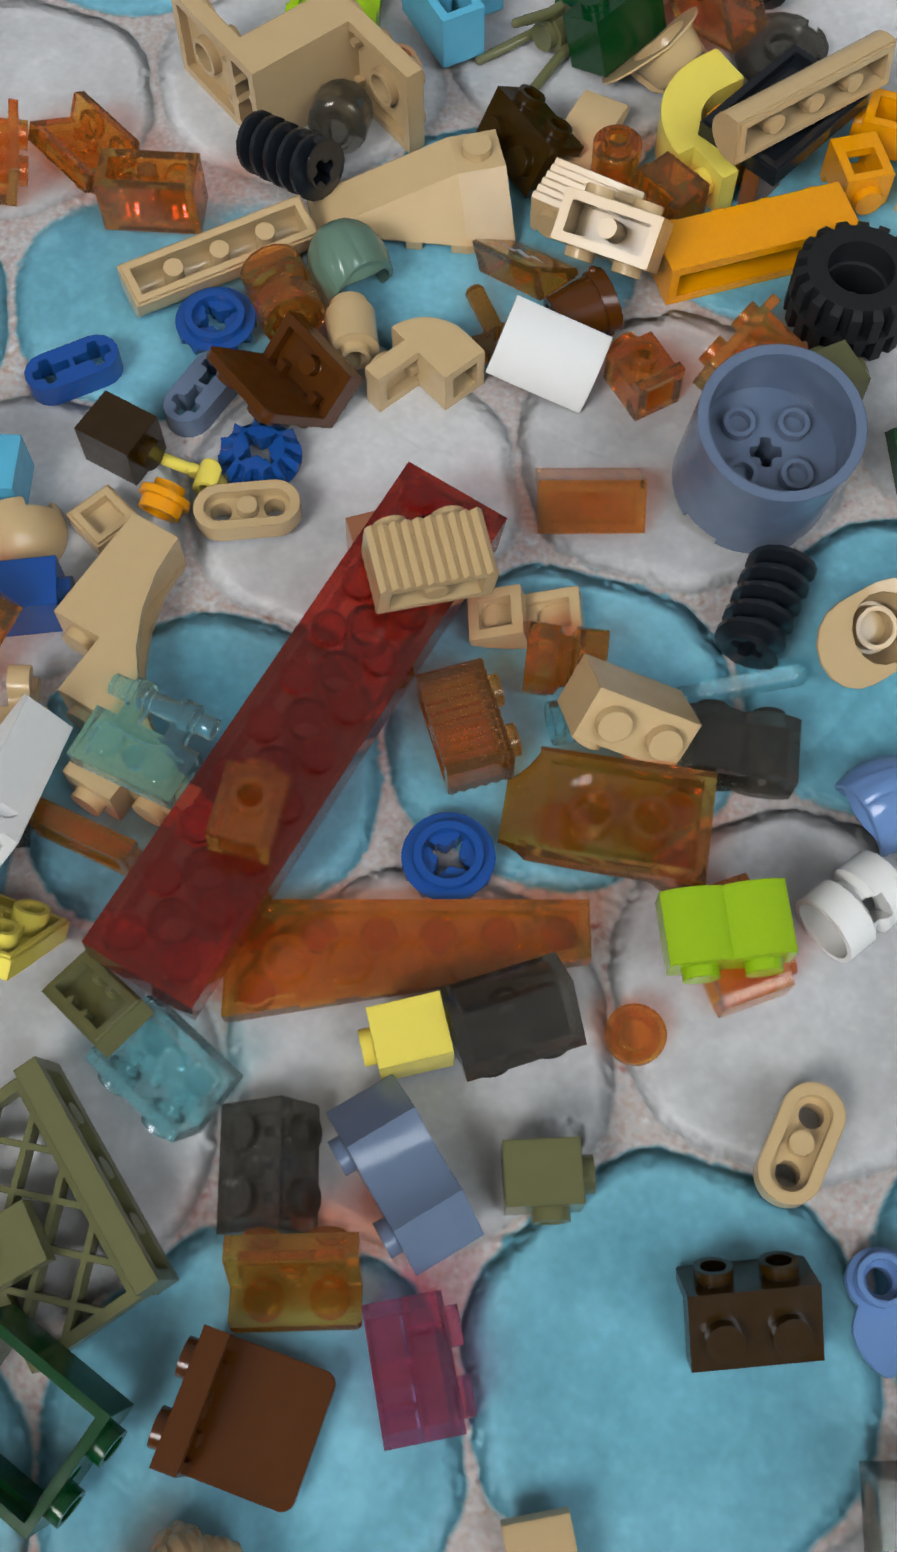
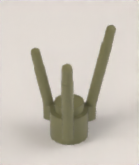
(547, 35)

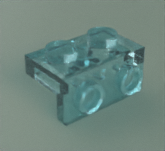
(168, 1074)

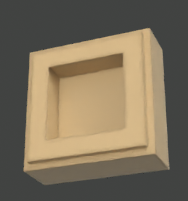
(100, 517)

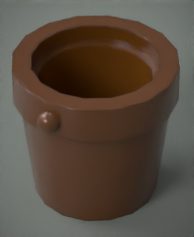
(589, 301)

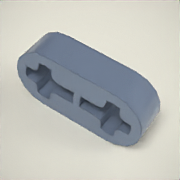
(196, 389)

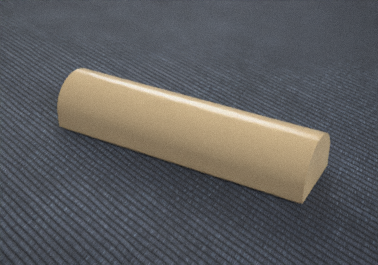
(804, 97)
(212, 256)

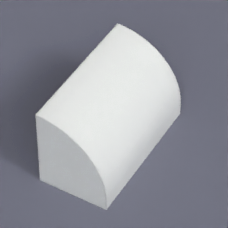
(548, 354)

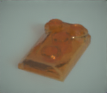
(612, 817)

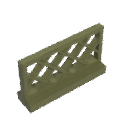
(99, 1193)

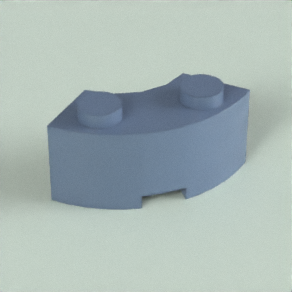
(405, 1174)

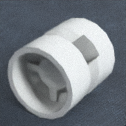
(852, 907)

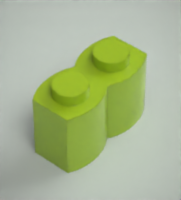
(726, 928)

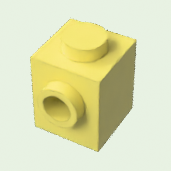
(407, 1036)

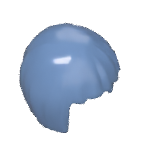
(873, 798)

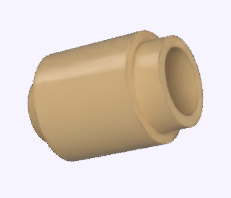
(352, 328)

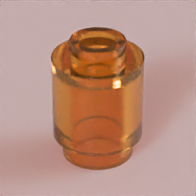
(616, 153)

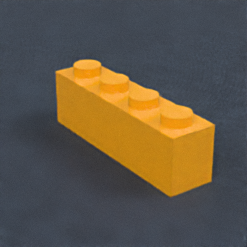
(746, 241)

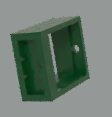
(22, 1501)

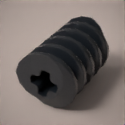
(289, 155)
(765, 606)

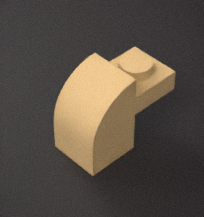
(428, 355)

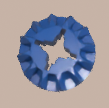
(222, 304)
(283, 450)
(443, 833)

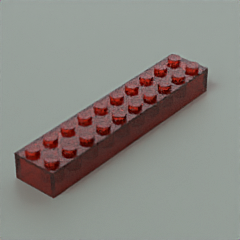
(312, 716)

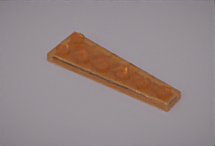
(370, 949)

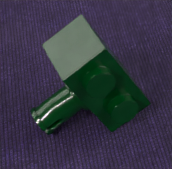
(610, 31)

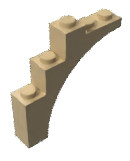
(112, 624)

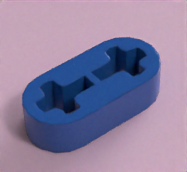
(74, 370)

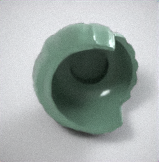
(345, 254)

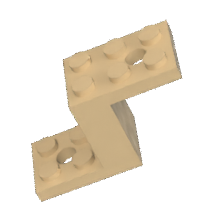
(294, 55)

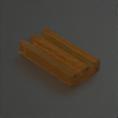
(84, 837)

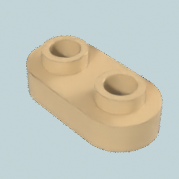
(248, 510)
(798, 1147)

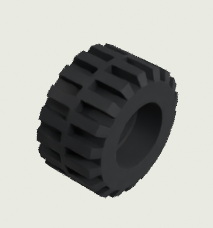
(820, 287)

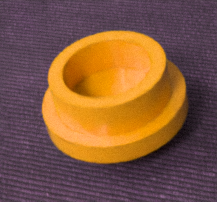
(163, 500)

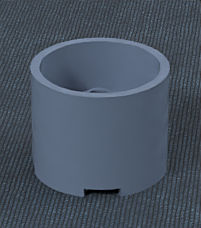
(768, 446)

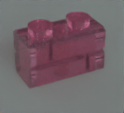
(415, 1369)

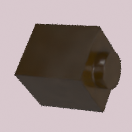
(121, 438)

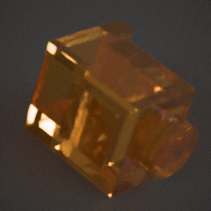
(672, 186)
(642, 374)

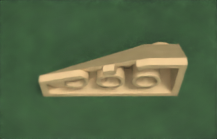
(430, 196)

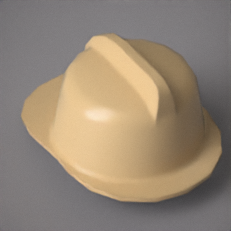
(664, 55)
(860, 636)

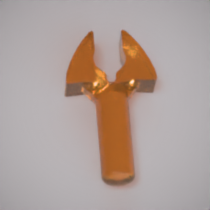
(487, 318)

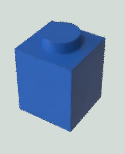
(39, 588)

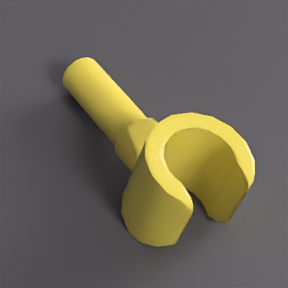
(204, 474)

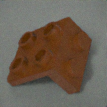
(295, 378)
(242, 1419)

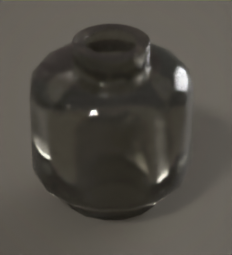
(341, 113)

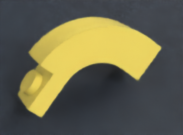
(685, 103)

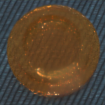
(635, 1034)

